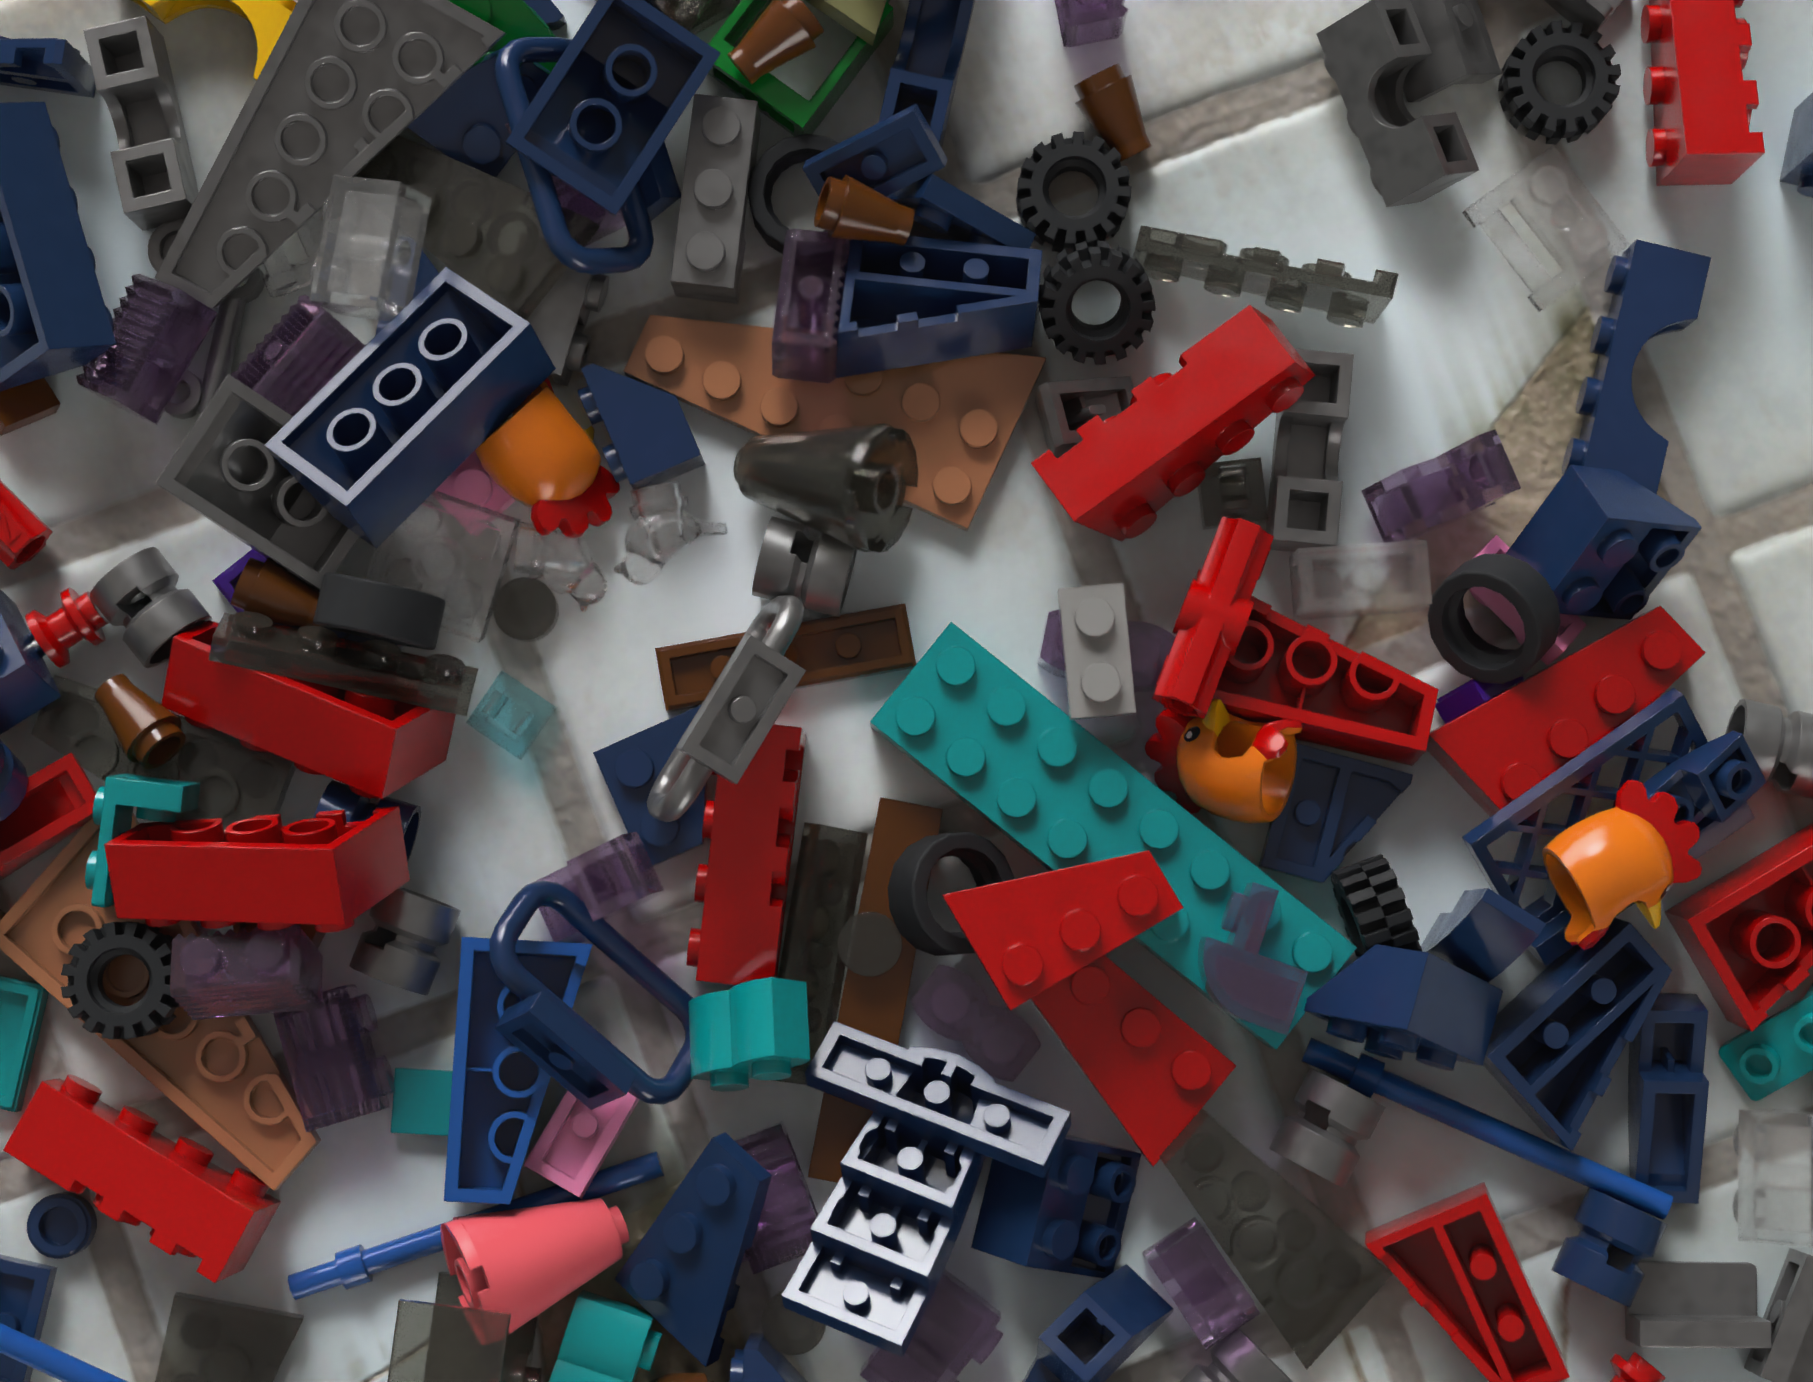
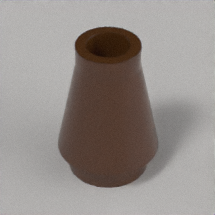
(777, 37)
(1113, 110)
(861, 213)
(275, 593)
(141, 724)

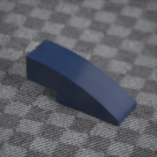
(1482, 934)
(1669, 1097)

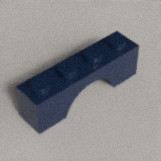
(929, 61)
(1653, 295)

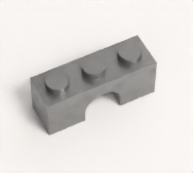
(1369, 61)
(140, 92)
(714, 198)
(1305, 457)

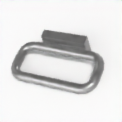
(735, 711)

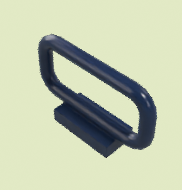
(648, 199)
(558, 1035)

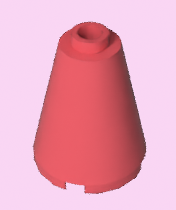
(531, 1255)

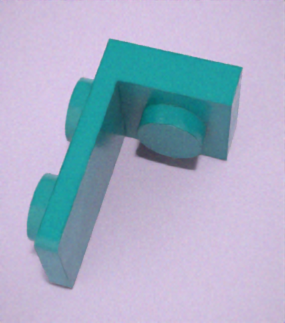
(113, 810)
(1775, 1051)

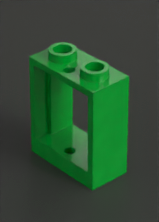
(773, 96)

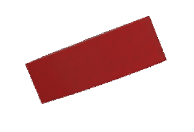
(54, 807)

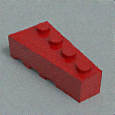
(1699, 92)
(1335, 692)

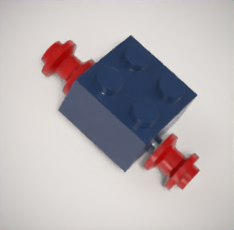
(24, 675)

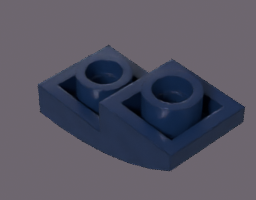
(1710, 779)

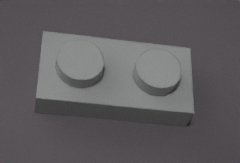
(1096, 651)

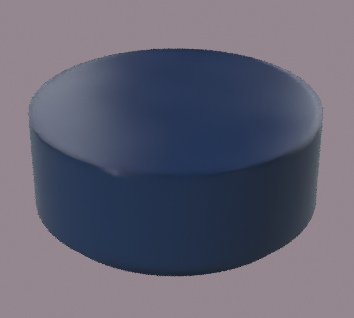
(61, 1225)

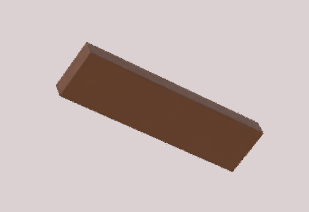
(825, 647)

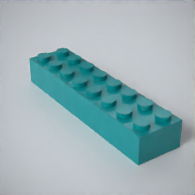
(1081, 803)

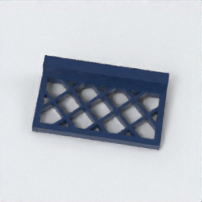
(1586, 770)

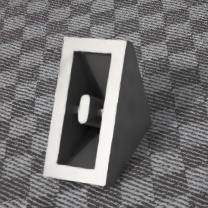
(1072, 403)

